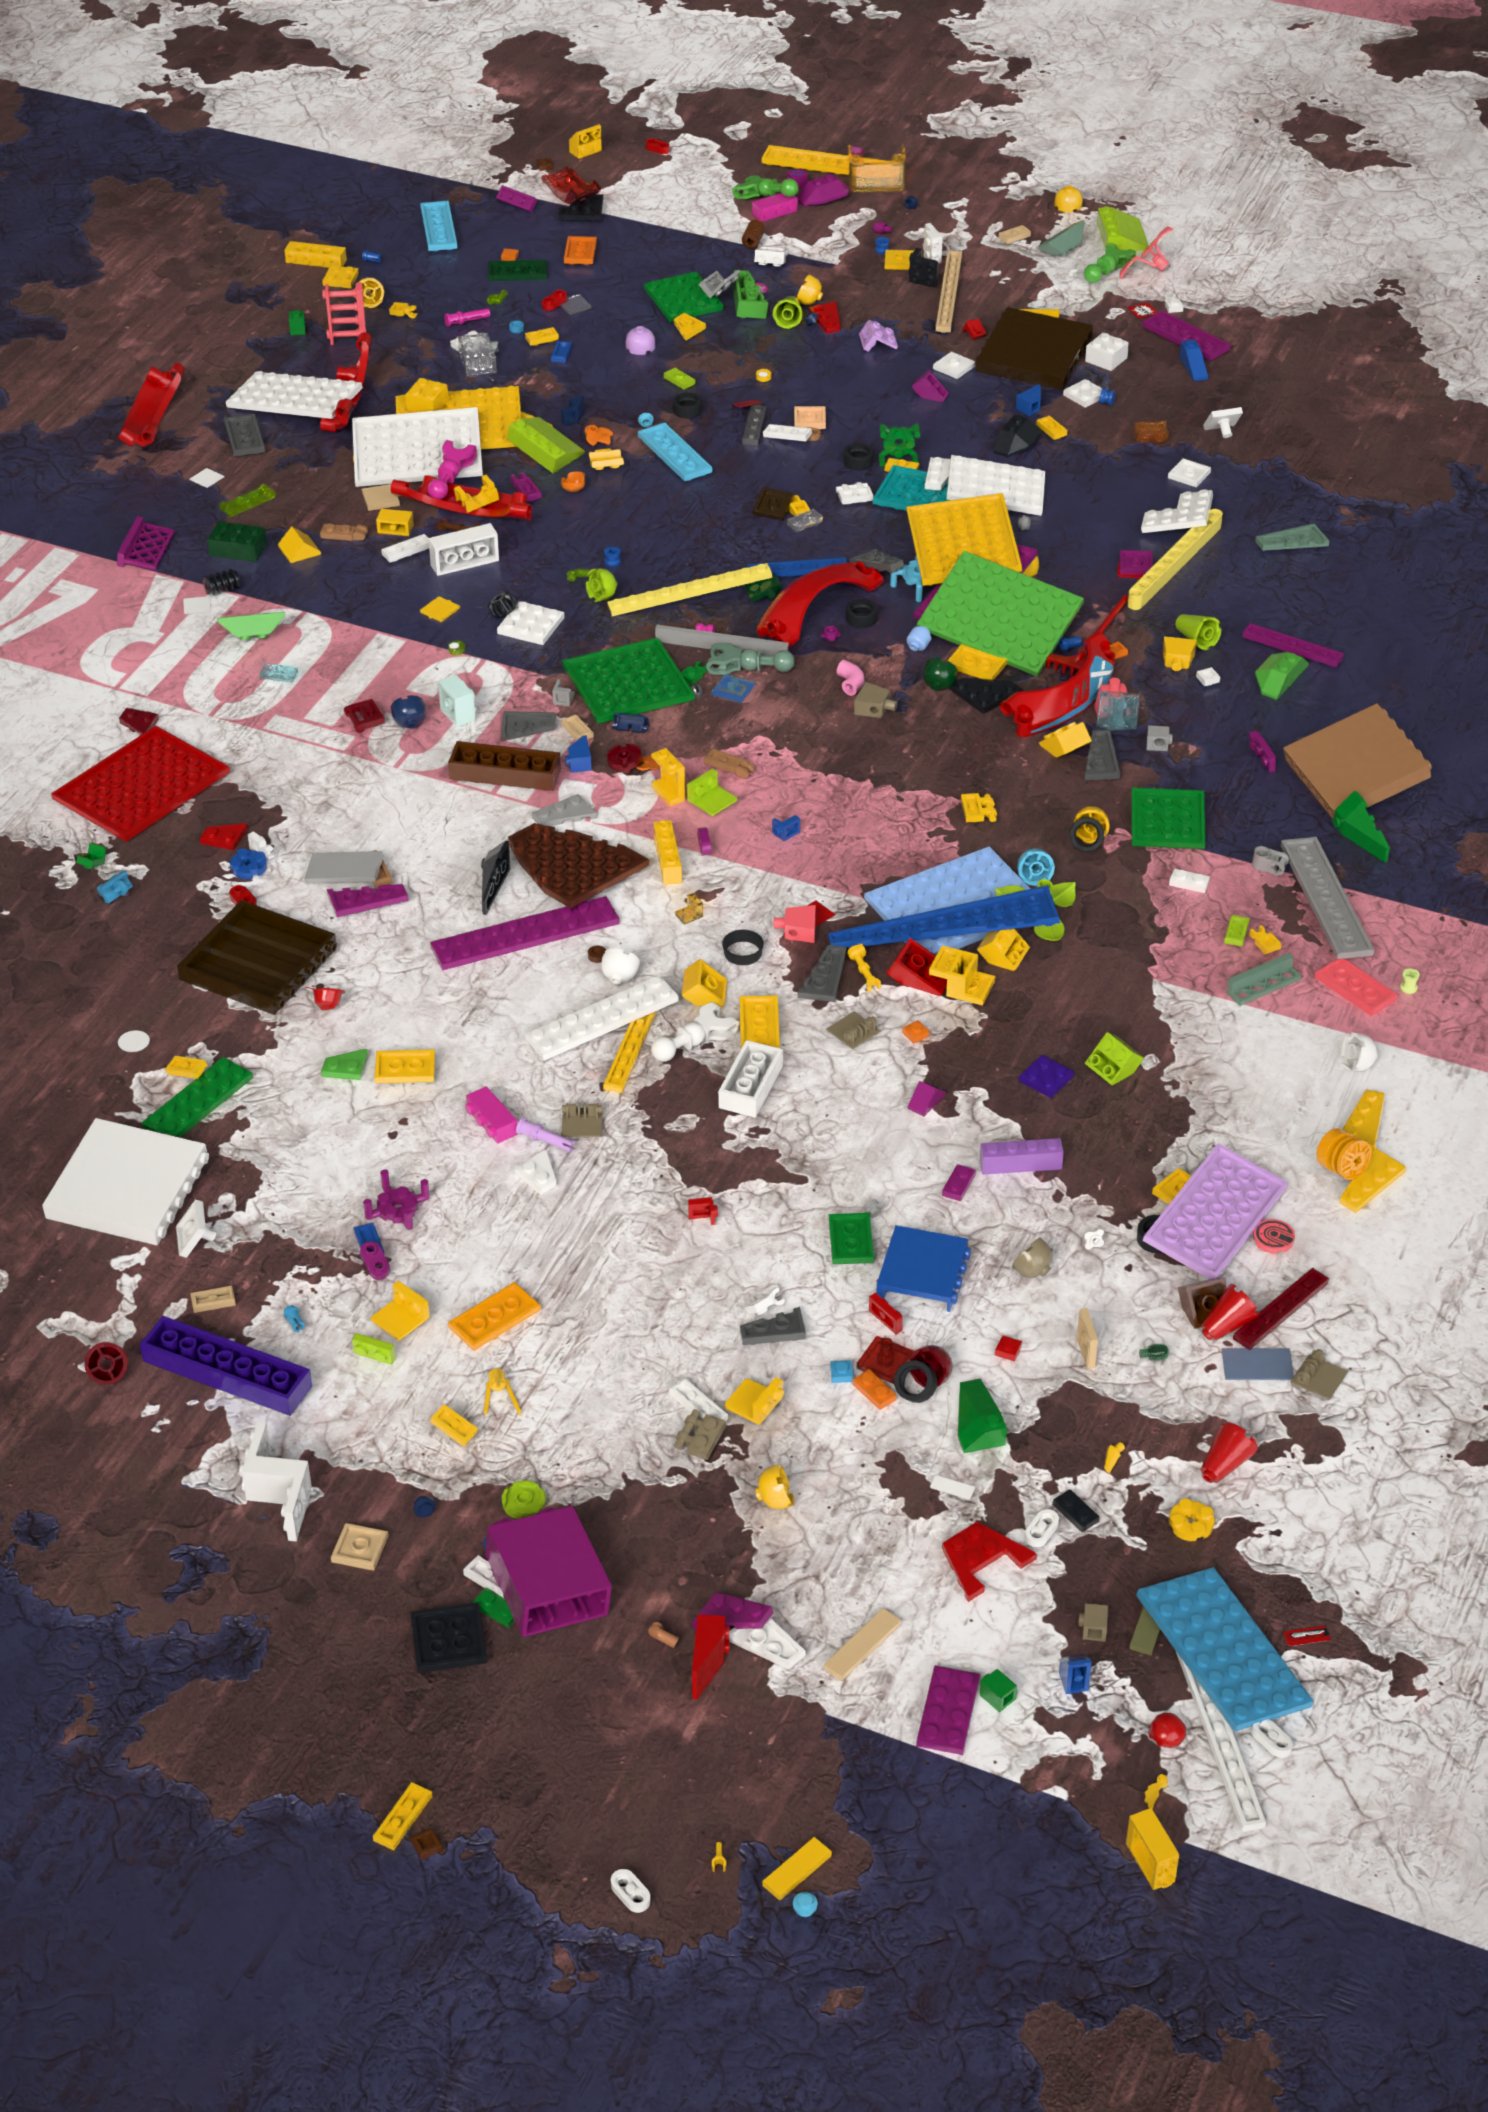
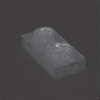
(805, 520)

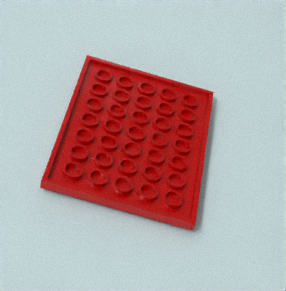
(140, 783)

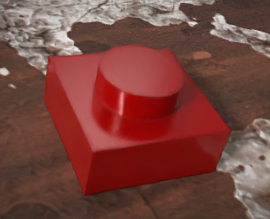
(1008, 1348)

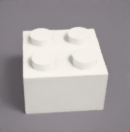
(1106, 351)

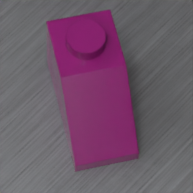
(929, 387)

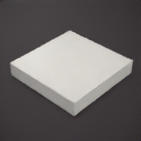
(1189, 472)

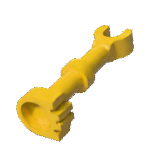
(857, 953)

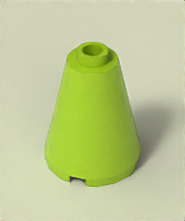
(788, 312)
(1200, 628)

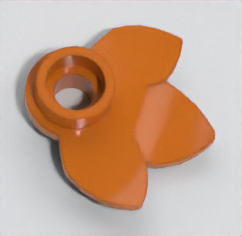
(598, 434)
(649, 763)

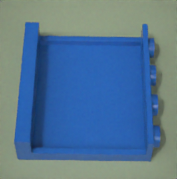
(924, 1265)

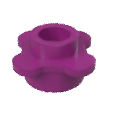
(830, 633)

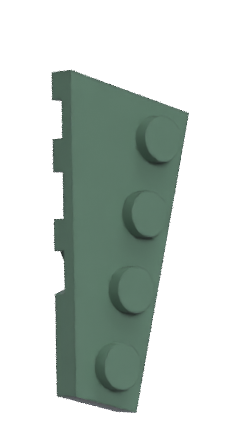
(1298, 537)

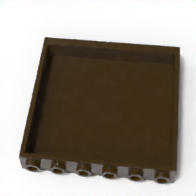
(1034, 348)

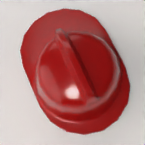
(327, 997)

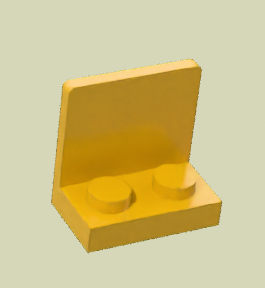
(403, 1313)

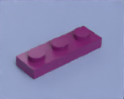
(516, 198)

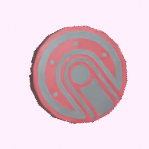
(1274, 1236)

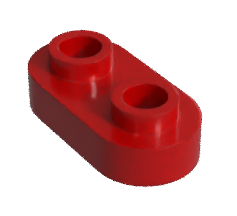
(554, 300)
(241, 893)

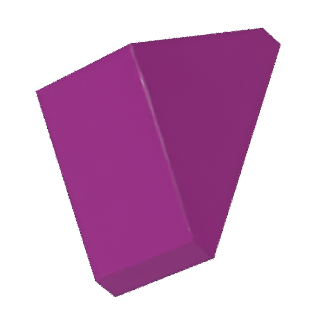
(925, 1098)

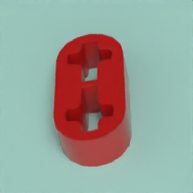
(657, 146)

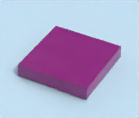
(1135, 561)

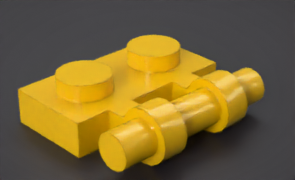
(973, 809)

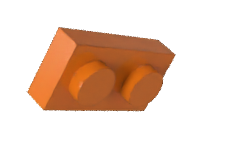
(874, 1389)

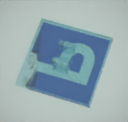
(733, 688)

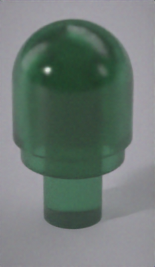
(1155, 1352)

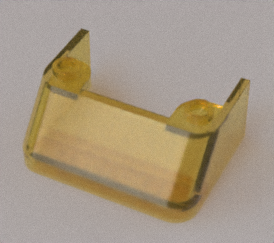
(877, 176)

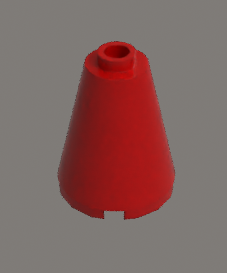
(1229, 1314)
(1227, 1452)

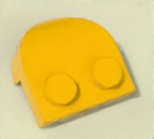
(605, 457)

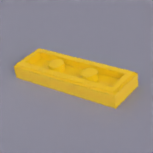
(402, 1816)
(797, 1868)

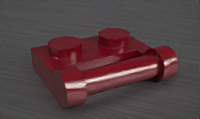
(369, 712)

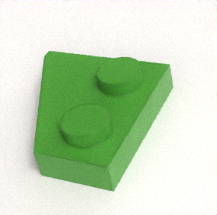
(345, 1065)

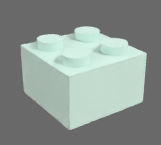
(456, 700)

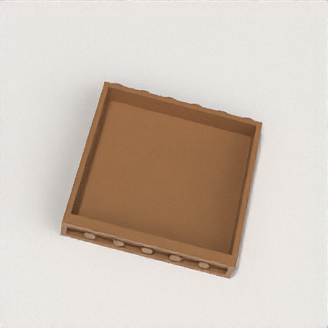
(1357, 755)

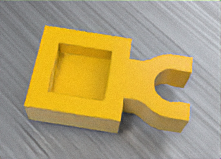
(1265, 942)

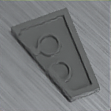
(522, 724)
(778, 1329)

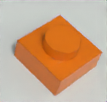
(915, 1031)

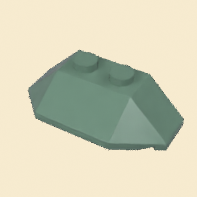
(1064, 240)

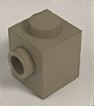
(1094, 1622)

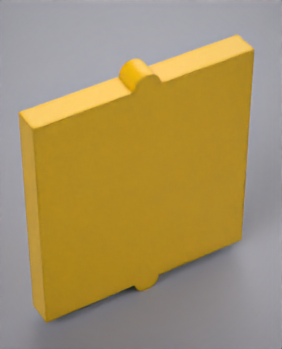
(439, 609)

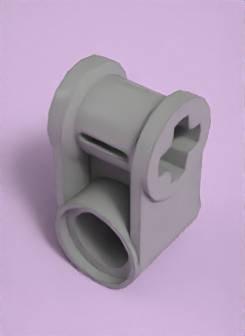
(1268, 860)

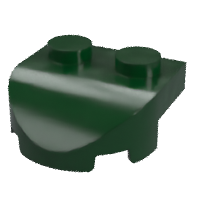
(763, 588)

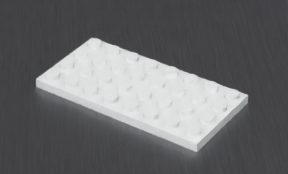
(292, 394)

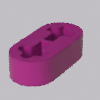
(704, 841)

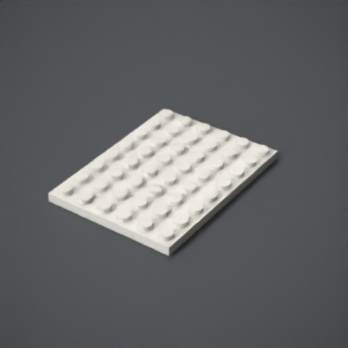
(411, 444)

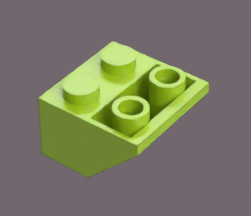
(1114, 1059)

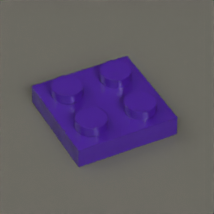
(1046, 1076)

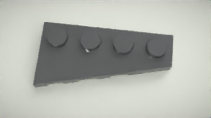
(879, 561)
(1102, 758)
(826, 976)

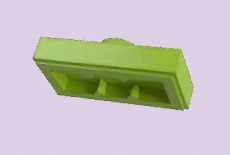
(679, 378)
(1236, 930)

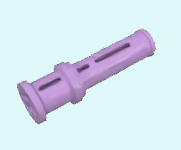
(537, 1132)

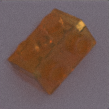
(1151, 431)

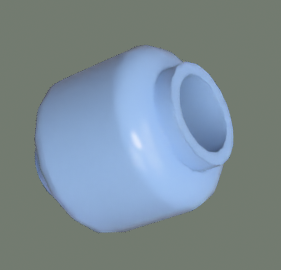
(918, 638)

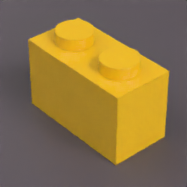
(395, 522)

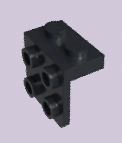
(922, 270)

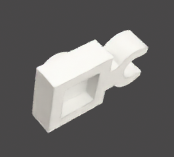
(1173, 304)
(259, 844)

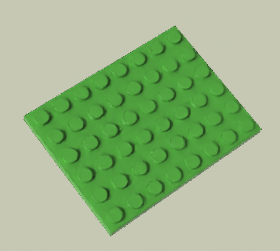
(1000, 612)

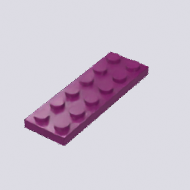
(1179, 330)

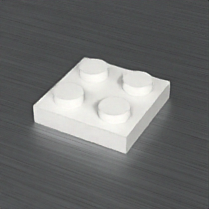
(1083, 393)

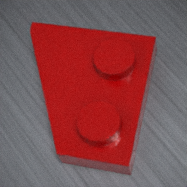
(224, 836)

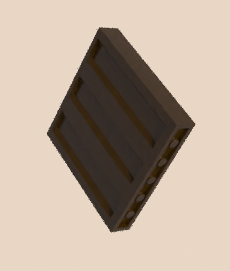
(257, 957)

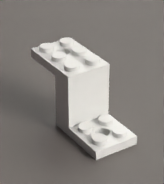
(276, 1480)

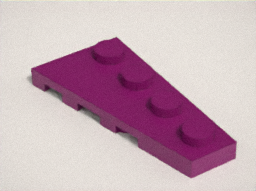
(355, 901)

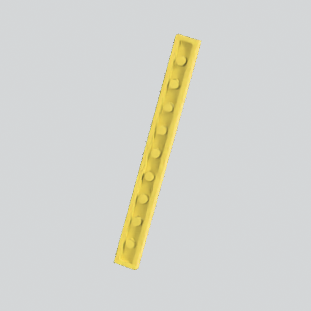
(689, 589)

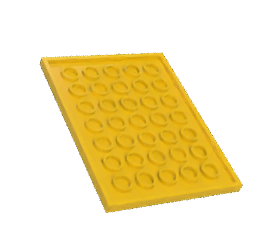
(495, 407)
(959, 525)

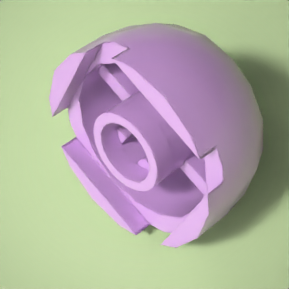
(640, 340)

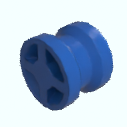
(882, 245)
(1107, 397)
(612, 556)

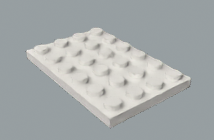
(1020, 485)

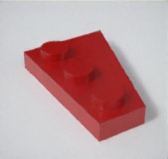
(827, 317)

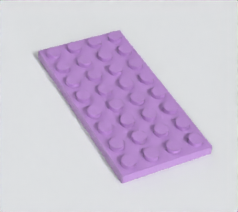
(1215, 1212)

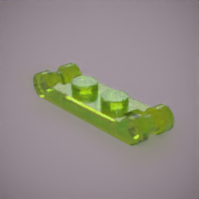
(247, 501)

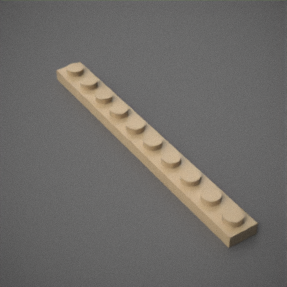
(949, 291)

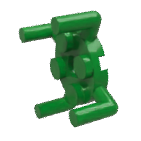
(901, 449)

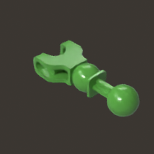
(759, 186)
(1107, 263)

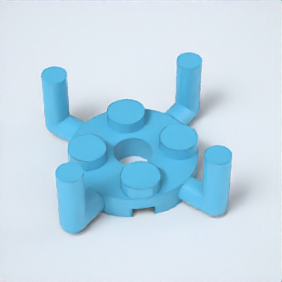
(911, 575)

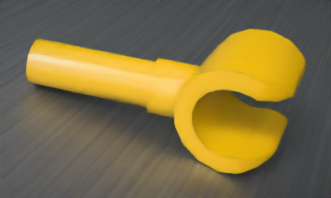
(718, 1859)

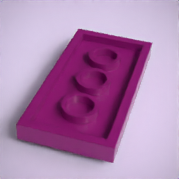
(948, 1710)

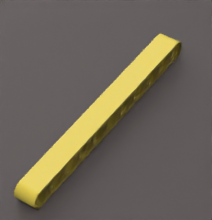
(1173, 561)

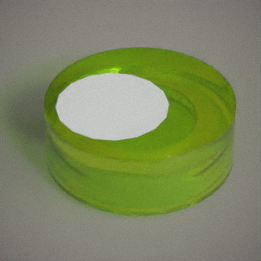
(456, 647)

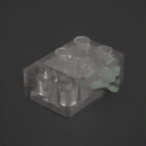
(477, 354)

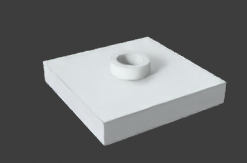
(954, 365)

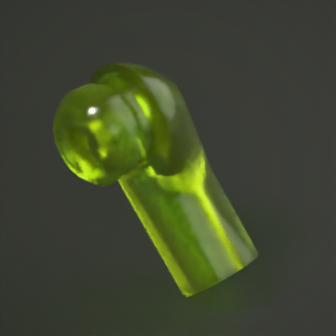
(497, 298)
(572, 574)

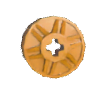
(1343, 1153)

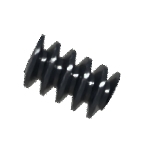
(221, 581)

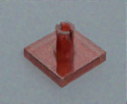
(884, 1358)

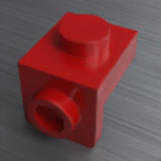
(974, 329)
(702, 1208)

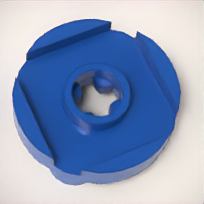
(256, 863)

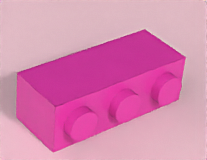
(774, 207)
(491, 1114)

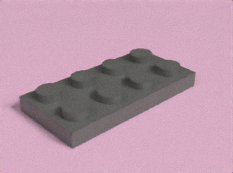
(244, 435)

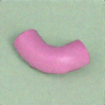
(853, 676)

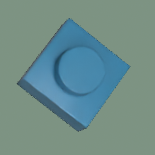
(841, 1371)

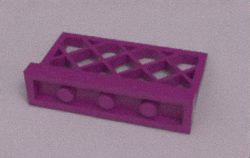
(133, 541)

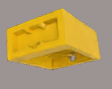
(1152, 1849)

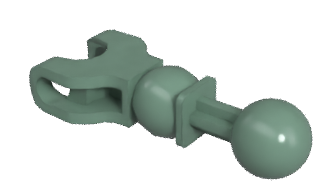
(734, 659)

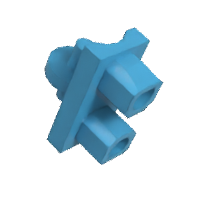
(116, 886)

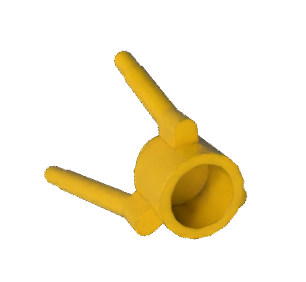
(497, 1382)

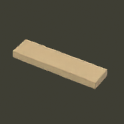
(862, 1644)

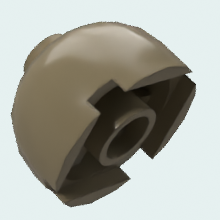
(1034, 1260)

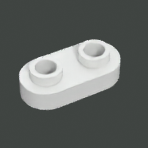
(1038, 1531)
(1272, 1738)
(631, 1892)

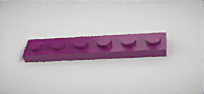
(1293, 645)

